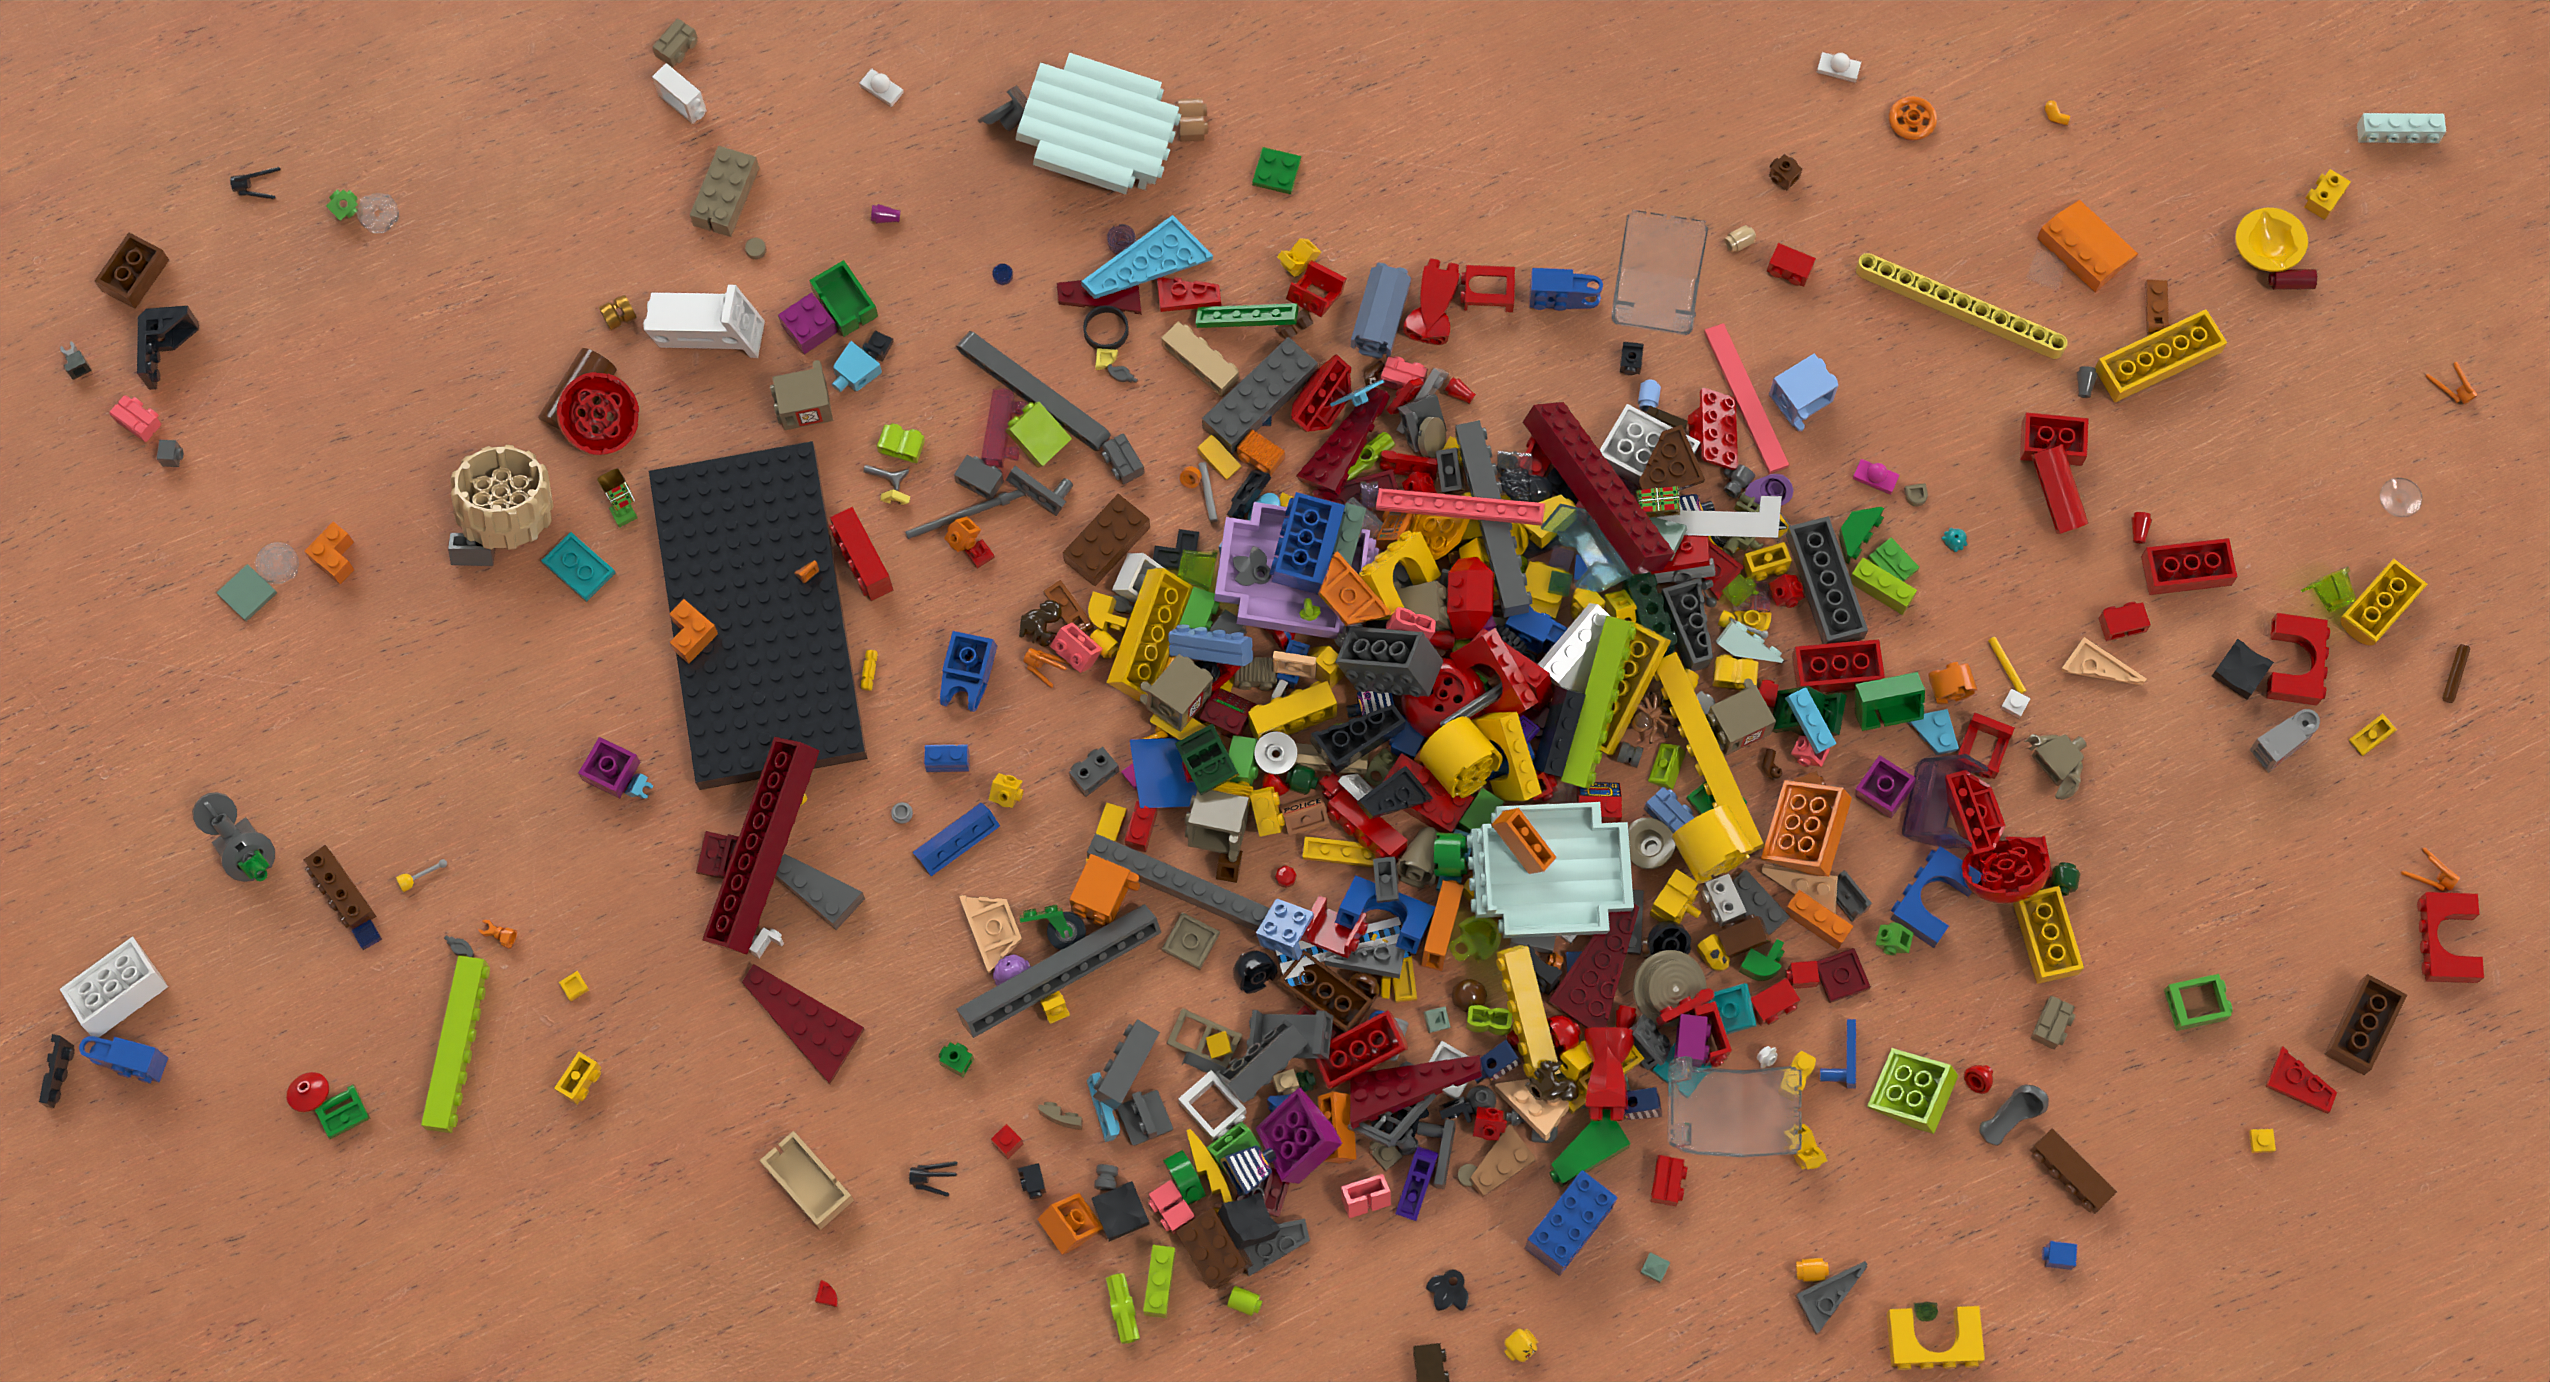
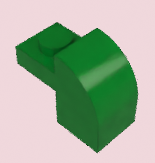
(1761, 967)
(1184, 1177)

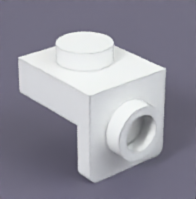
(762, 941)

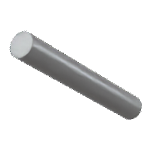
(1208, 492)

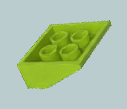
(1913, 1090)

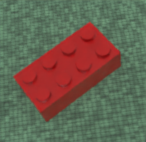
(860, 554)
(2189, 566)
(1837, 665)
(1443, 811)

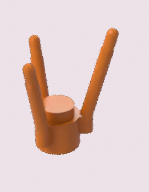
(2465, 392)
(1037, 658)
(2446, 878)

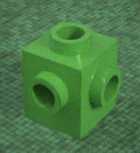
(339, 211)
(1894, 939)

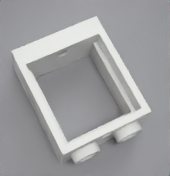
(679, 93)
(1200, 1088)

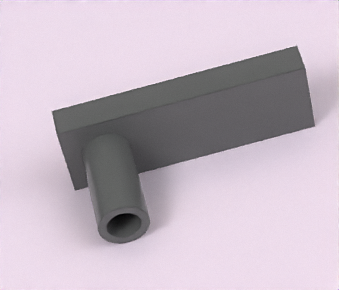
(1039, 493)
(1447, 1133)

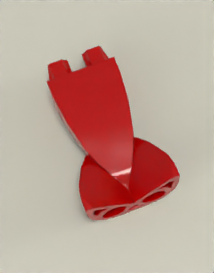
(1429, 321)
(1607, 1082)

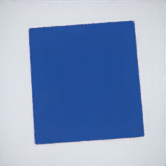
(1160, 774)

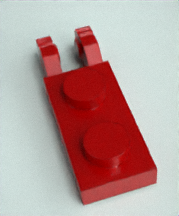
(1407, 464)
(1686, 1005)

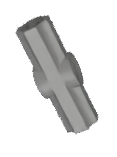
(1686, 575)

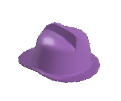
(1770, 486)

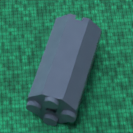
(1381, 310)

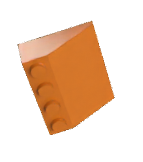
(2086, 245)
(1807, 827)

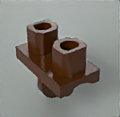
(1303, 319)

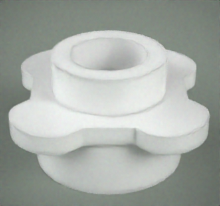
(1767, 1056)

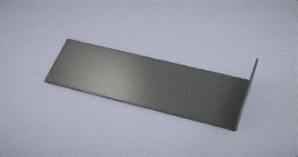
(1202, 1063)

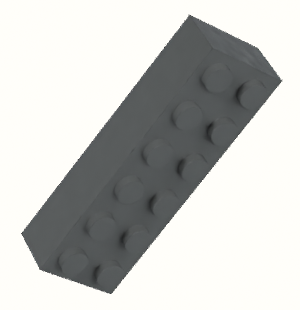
(1260, 394)
(1826, 581)

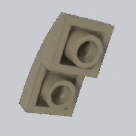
(1054, 1114)

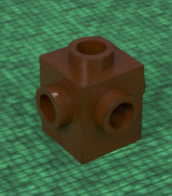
(1785, 171)

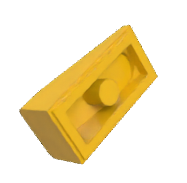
(1218, 457)
(2372, 734)

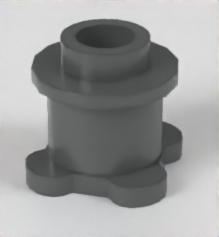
(1407, 1144)

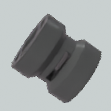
(1630, 754)
(1105, 1179)

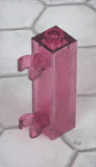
(996, 438)

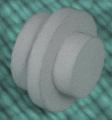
(902, 813)

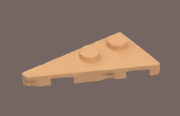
(2095, 662)
(1817, 887)

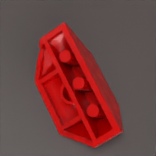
(1326, 385)
(1469, 597)
(1974, 811)

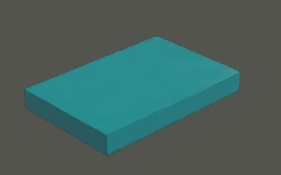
(578, 566)

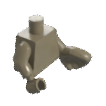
(2060, 760)

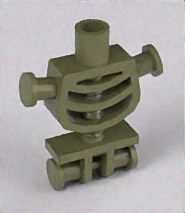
(1742, 542)

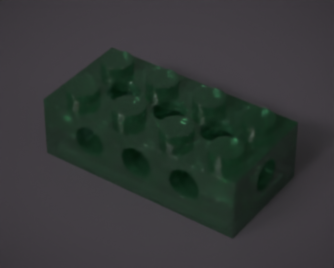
(1649, 606)

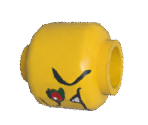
(1520, 1345)

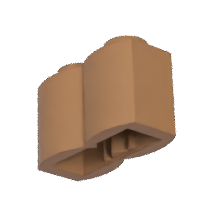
(1192, 121)

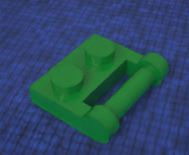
(344, 1117)

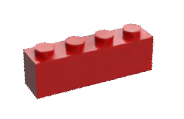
(1371, 833)

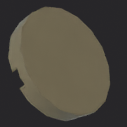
(1432, 437)

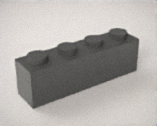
(1126, 1064)

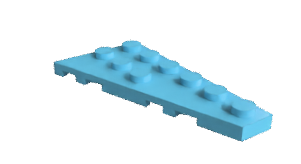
(1155, 255)

